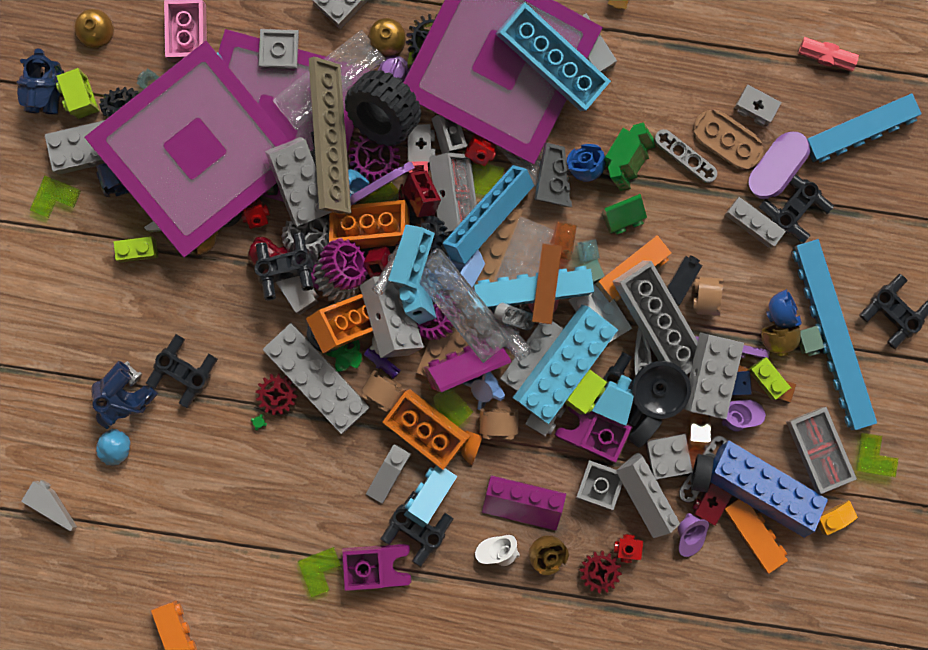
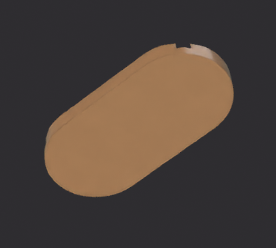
(728, 139)

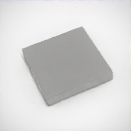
(278, 49)

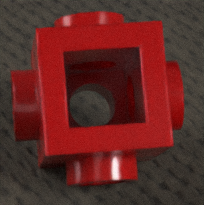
(480, 150)
(256, 214)
(635, 548)

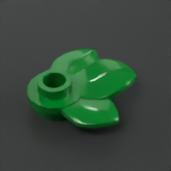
(346, 356)

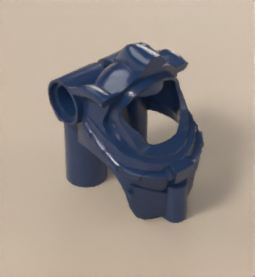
(38, 86)
(113, 402)

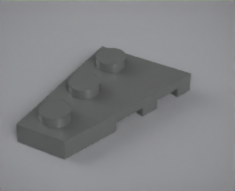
(552, 178)

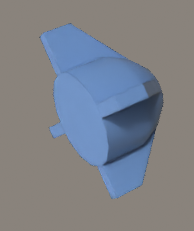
(485, 388)

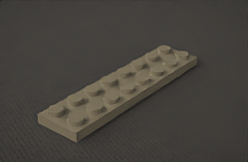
(329, 136)

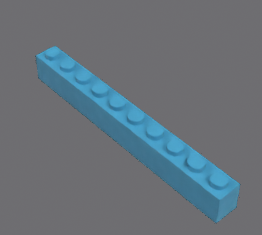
(834, 334)

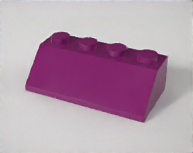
(461, 368)
(523, 502)

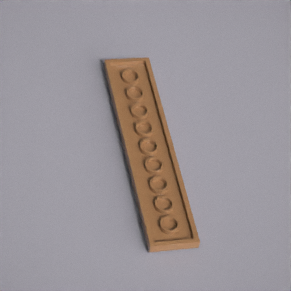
(492, 253)

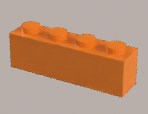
(653, 251)
(756, 535)
(172, 627)

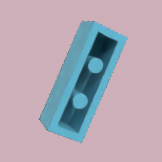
(411, 256)
(429, 495)

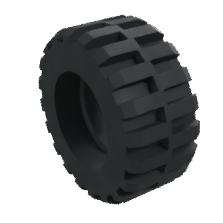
(382, 108)

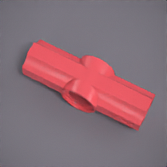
(828, 54)

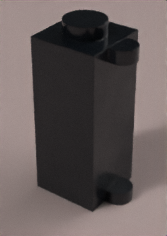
(684, 278)

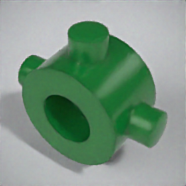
(258, 422)

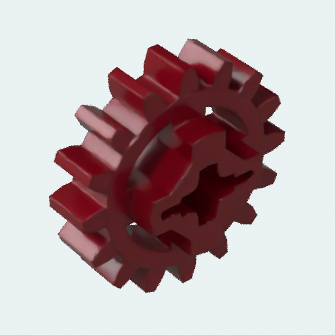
(277, 385)
(612, 568)

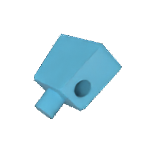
(416, 301)
(615, 401)

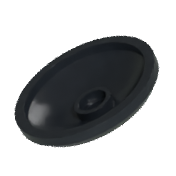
(669, 399)

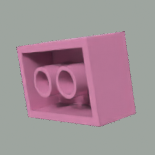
(184, 27)

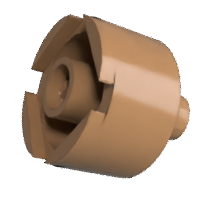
(709, 296)
(382, 390)
(499, 423)

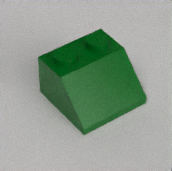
(624, 214)

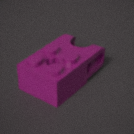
(588, 435)
(380, 567)

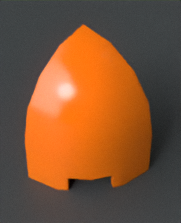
(471, 447)

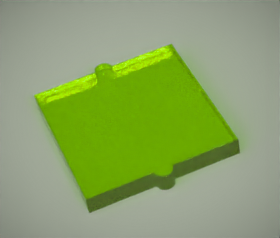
(485, 177)

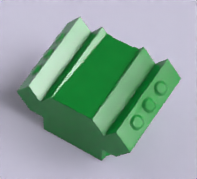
(628, 154)

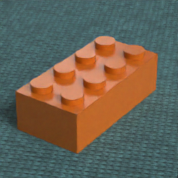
(371, 224)
(340, 323)
(426, 429)

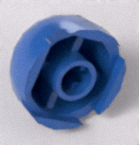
(587, 162)
(783, 311)

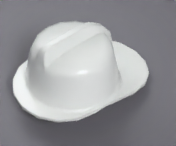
(498, 550)

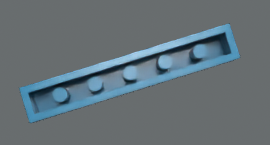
(863, 127)
(488, 214)

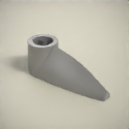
(642, 352)

